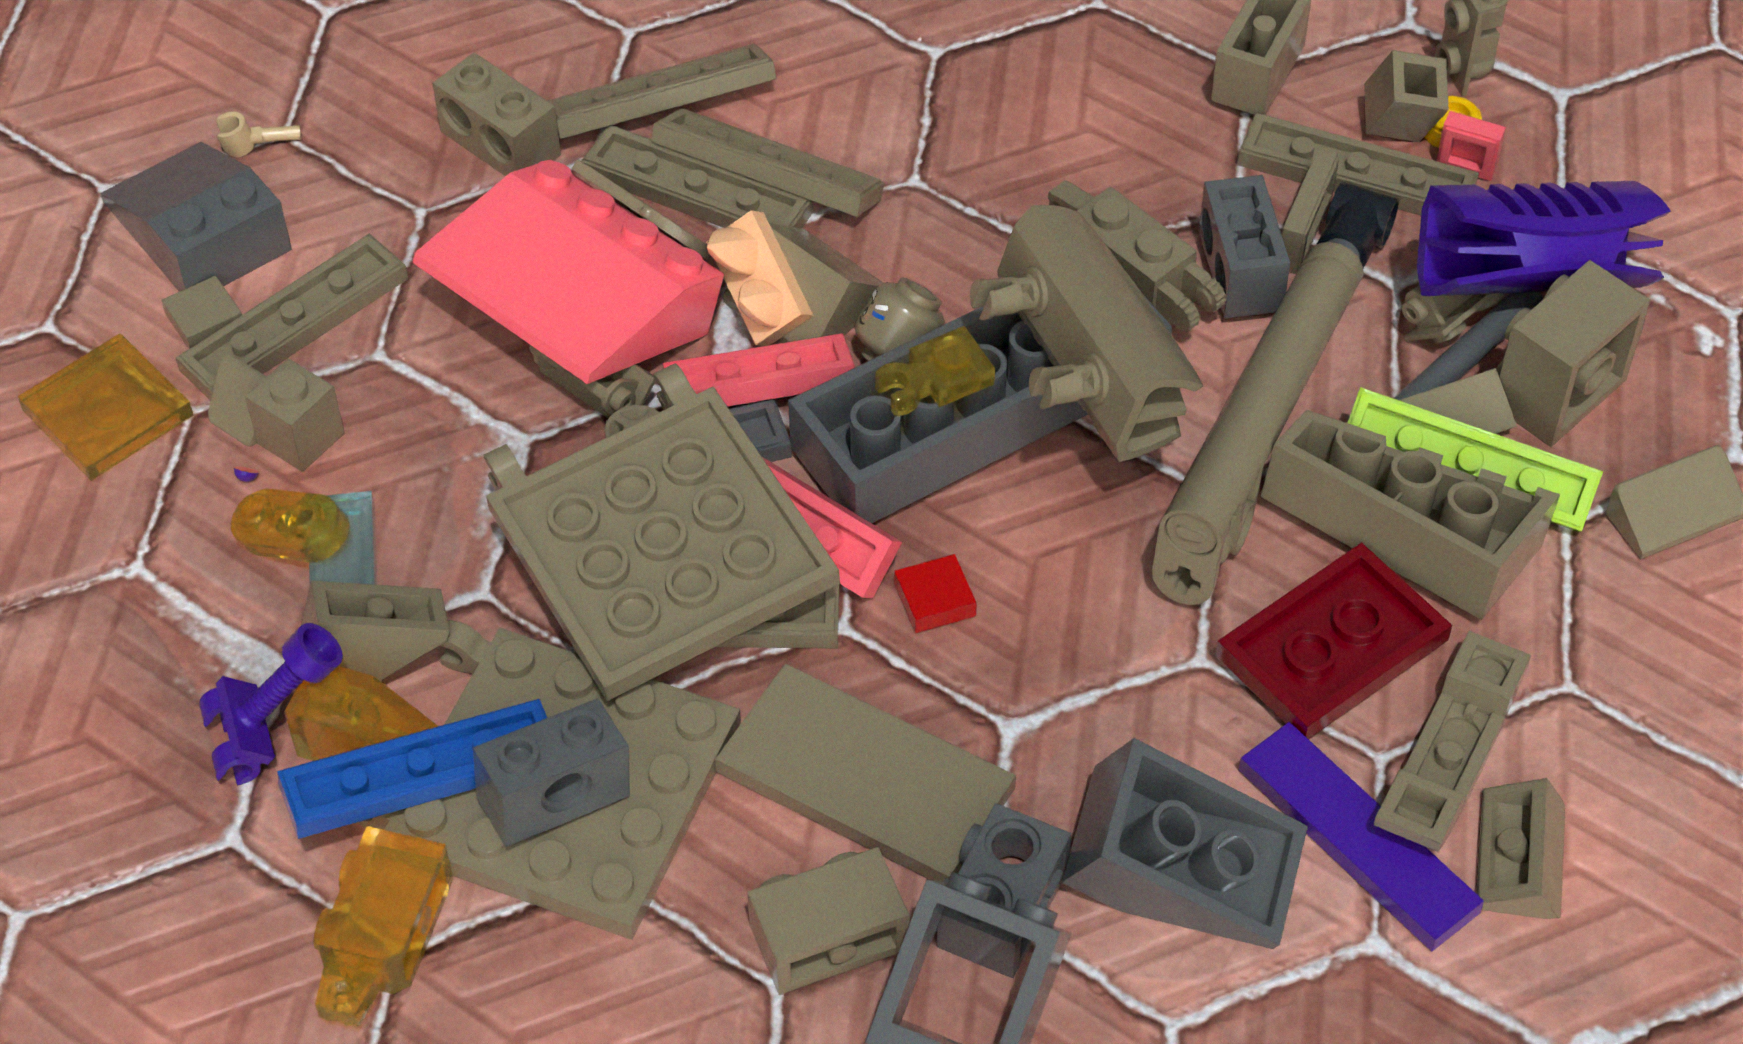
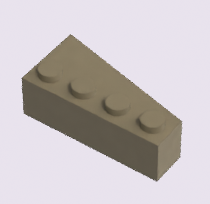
(1421, 518)

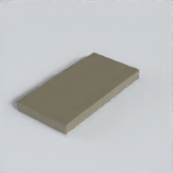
(863, 773)

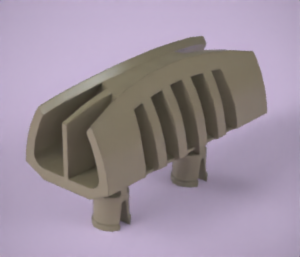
(1094, 327)

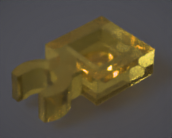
(940, 367)

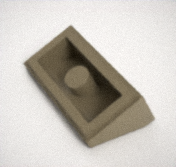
(1676, 502)
(1522, 849)

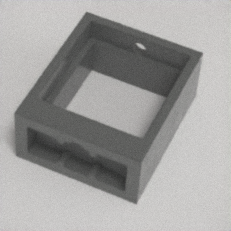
(971, 899)

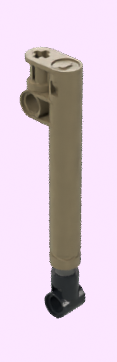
(1222, 486)

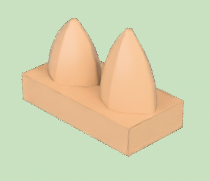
(759, 278)

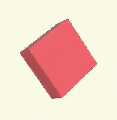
(1471, 144)

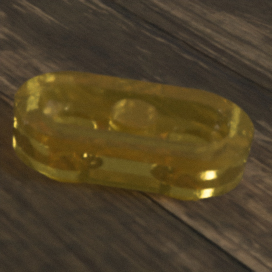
(290, 525)

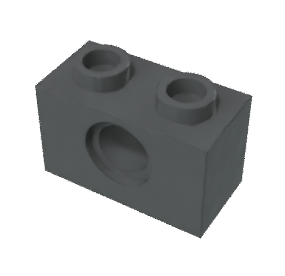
(551, 772)

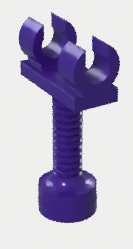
(243, 707)

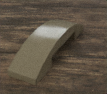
(1454, 742)

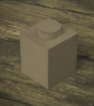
(1406, 96)
(295, 414)

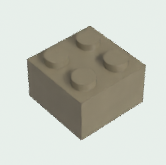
(1570, 350)

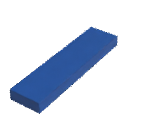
(394, 772)

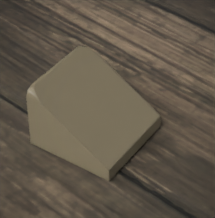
(228, 402)

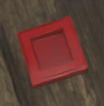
(935, 593)

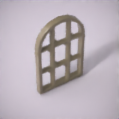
(641, 208)

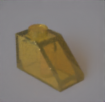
(348, 714)

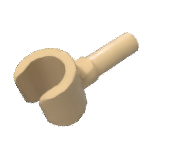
(239, 139)

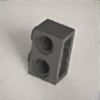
(1244, 245)
(1034, 880)

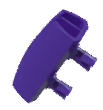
(1532, 236)

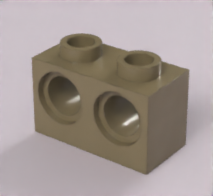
(495, 116)

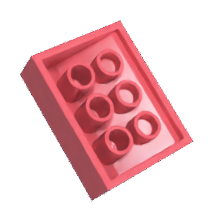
(574, 272)

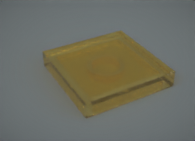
(105, 406)

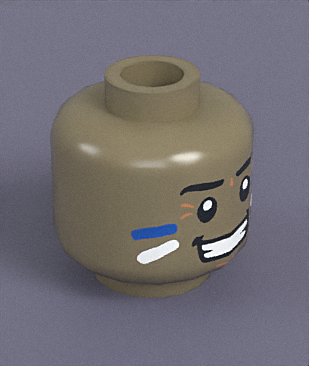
(896, 316)

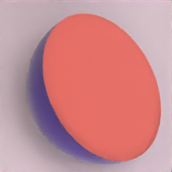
(245, 474)

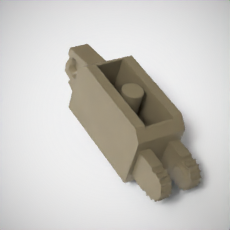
(1148, 252)

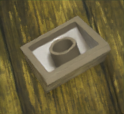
(829, 281)

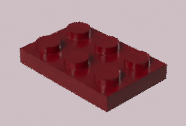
(1333, 640)

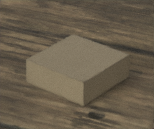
(200, 310)

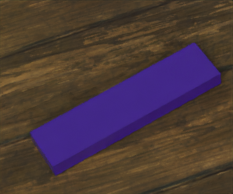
(1341, 821)

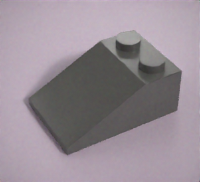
(201, 216)
(1184, 848)

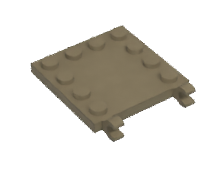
(659, 538)
(606, 861)

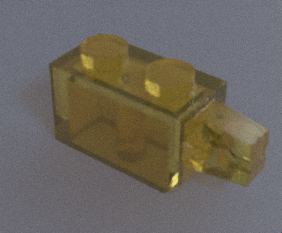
(379, 921)

